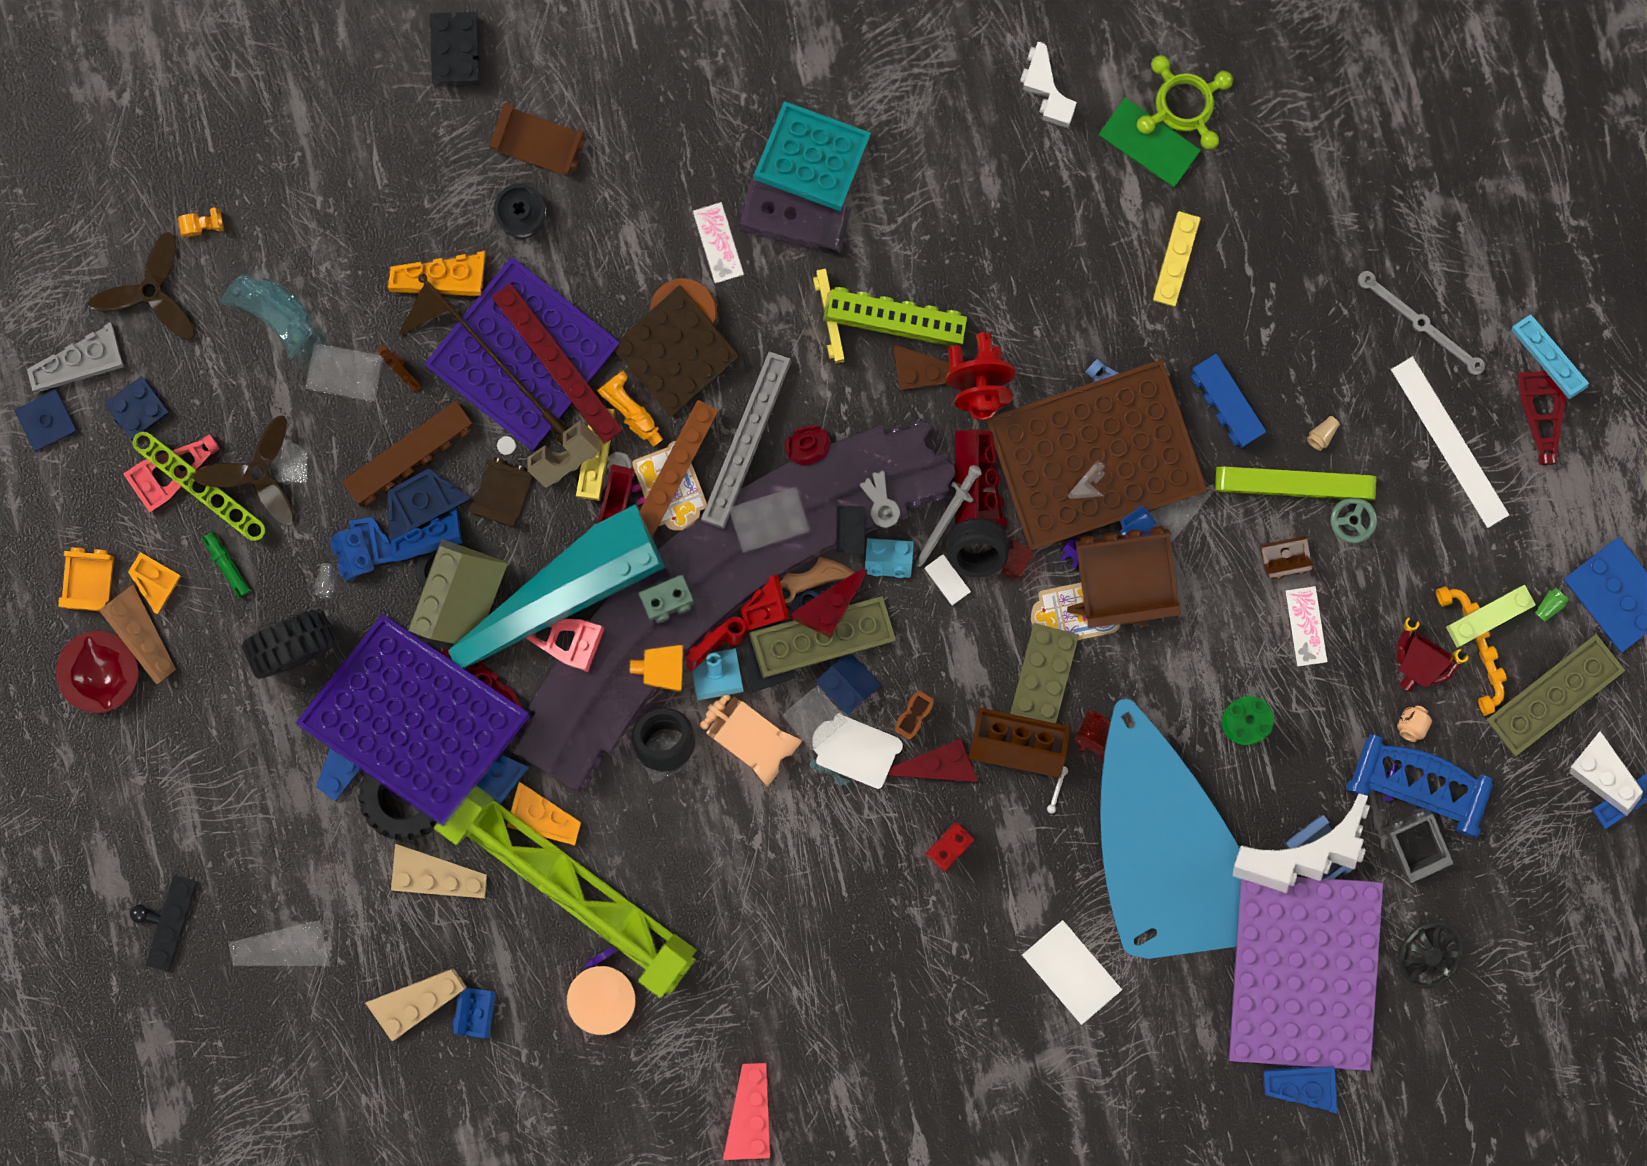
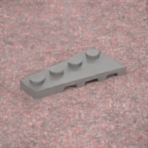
(85, 359)

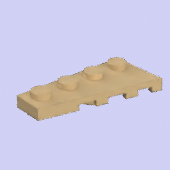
(430, 875)
(413, 1003)

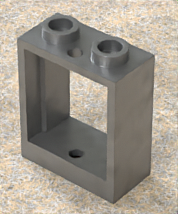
(1428, 865)

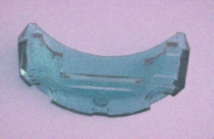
(274, 307)

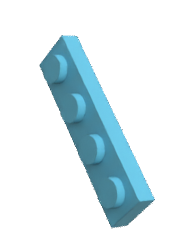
(1550, 356)

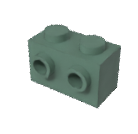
(666, 599)

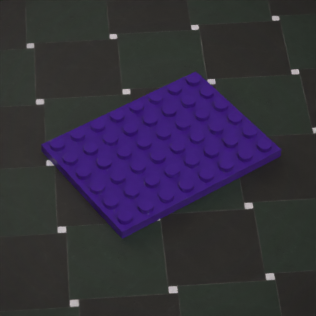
(413, 720)

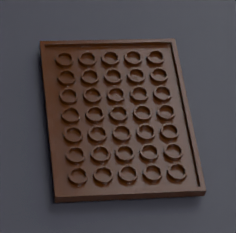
(1122, 422)

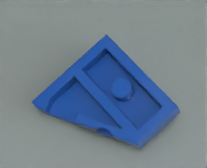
(376, 542)

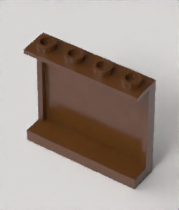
(1127, 577)

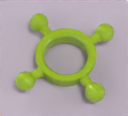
(1146, 124)

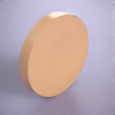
(601, 1000)

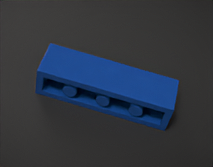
(1228, 401)

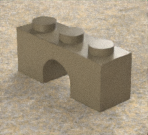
(551, 466)

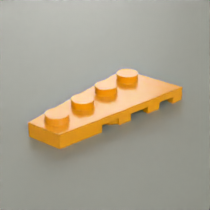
(450, 276)

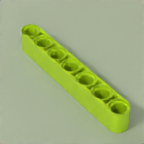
(187, 483)
(1295, 483)

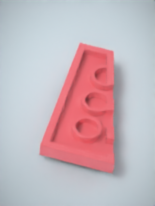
(750, 1122)

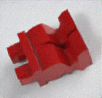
(948, 849)

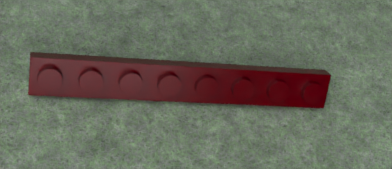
(557, 364)

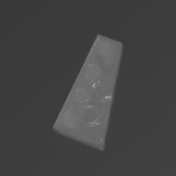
(286, 947)

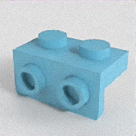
(889, 557)

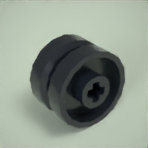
(515, 198)

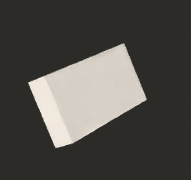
(947, 580)

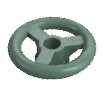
(1363, 534)

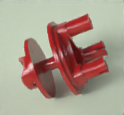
(980, 379)

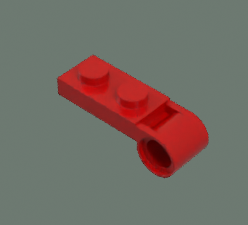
(714, 639)

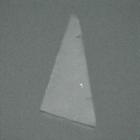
(1178, 514)

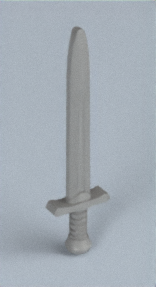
(961, 494)

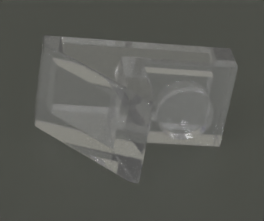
(1084, 489)

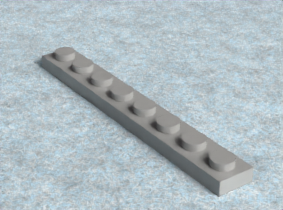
(746, 440)

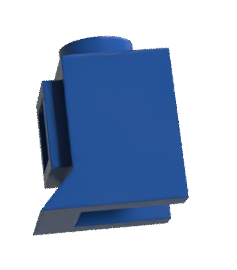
(1138, 519)

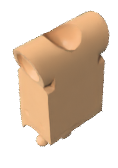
(749, 736)

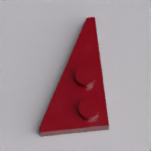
(828, 608)
(943, 763)

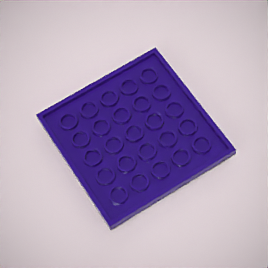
(483, 382)

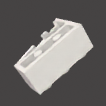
(1606, 775)

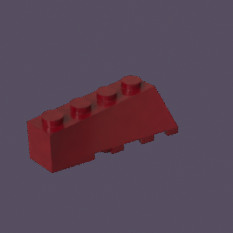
(978, 449)

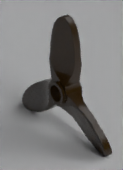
(156, 273)
(266, 488)

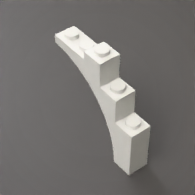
(1281, 867)

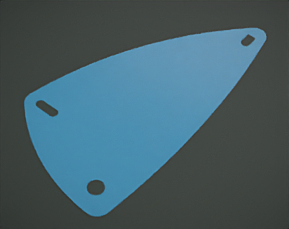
(1163, 846)

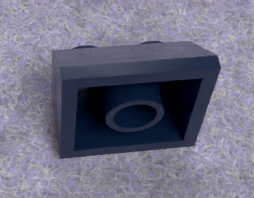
(847, 684)

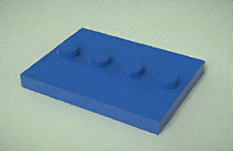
(1613, 593)

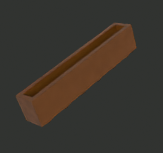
(408, 453)

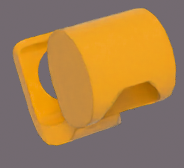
(192, 224)

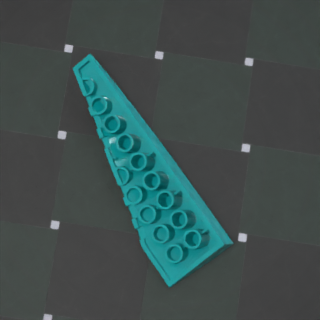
(589, 570)

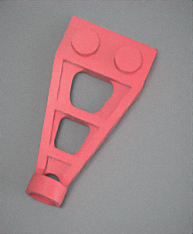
(146, 485)
(583, 645)

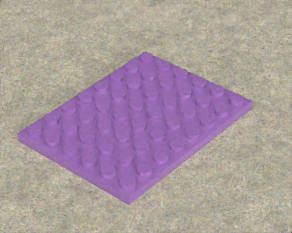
(1306, 973)

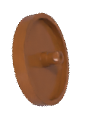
(695, 289)

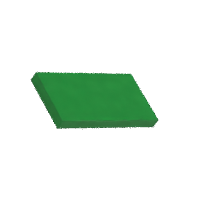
(1159, 152)

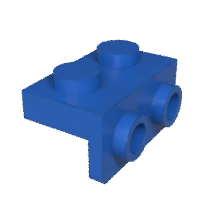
(351, 553)
(474, 1013)

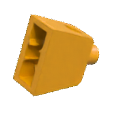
(661, 667)

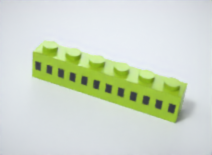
(894, 318)

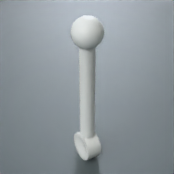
(1052, 808)

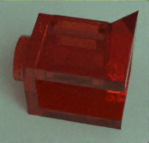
(1017, 560)

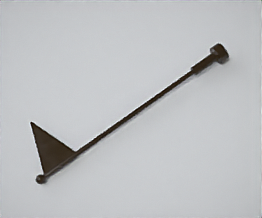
(430, 305)

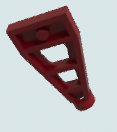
(1540, 384)

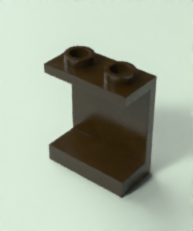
(502, 492)

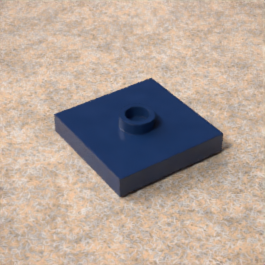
(45, 420)

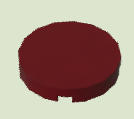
(807, 445)

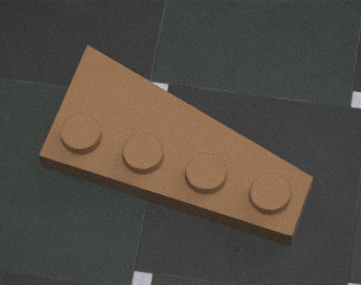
(135, 628)

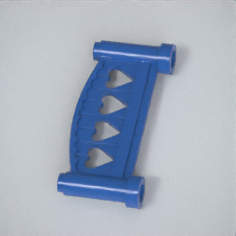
(1466, 810)

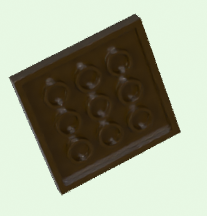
(676, 351)

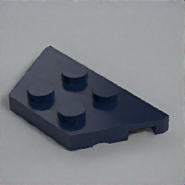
(420, 501)

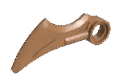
(822, 573)

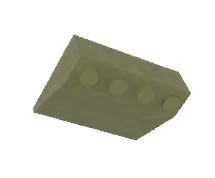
(456, 593)

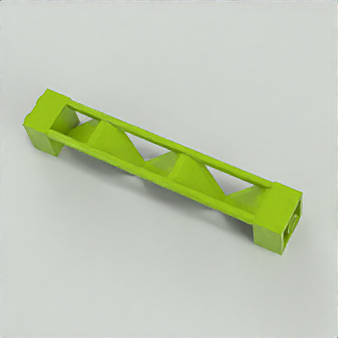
(555, 876)

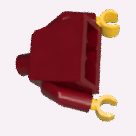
(1423, 660)

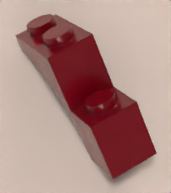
(617, 491)

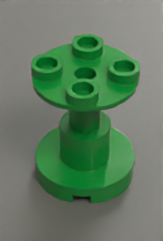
(1247, 720)

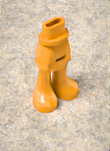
(635, 415)

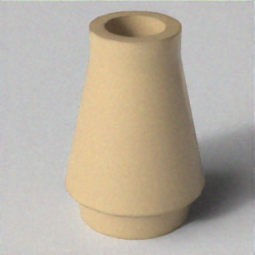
(1323, 433)

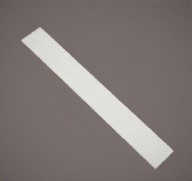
(1450, 442)

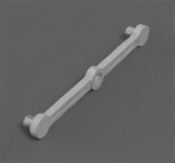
(1474, 365)

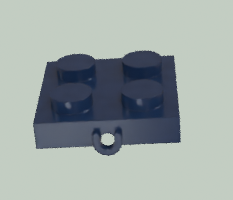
(137, 408)

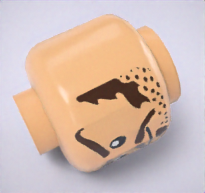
(1414, 723)

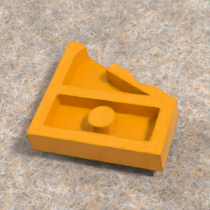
(153, 580)

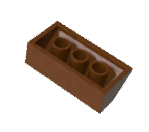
(1019, 742)

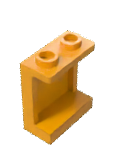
(86, 580)

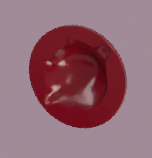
(96, 672)

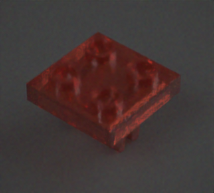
(1093, 734)

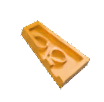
(544, 816)

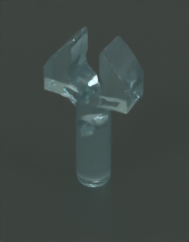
(838, 780)

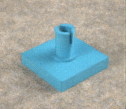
(718, 675)

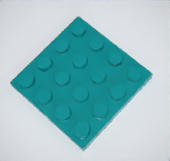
(811, 156)

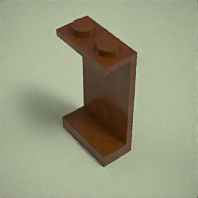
(537, 141)

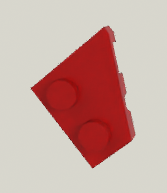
(766, 606)

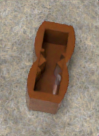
(917, 710)

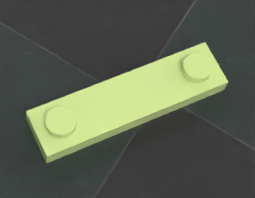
(1490, 616)

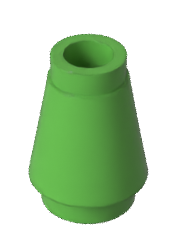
(1552, 604)

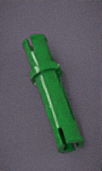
(224, 562)

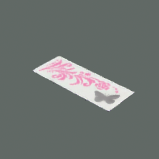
(718, 242)
(1306, 626)

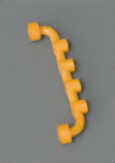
(1486, 653)

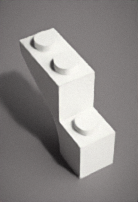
(1040, 81)

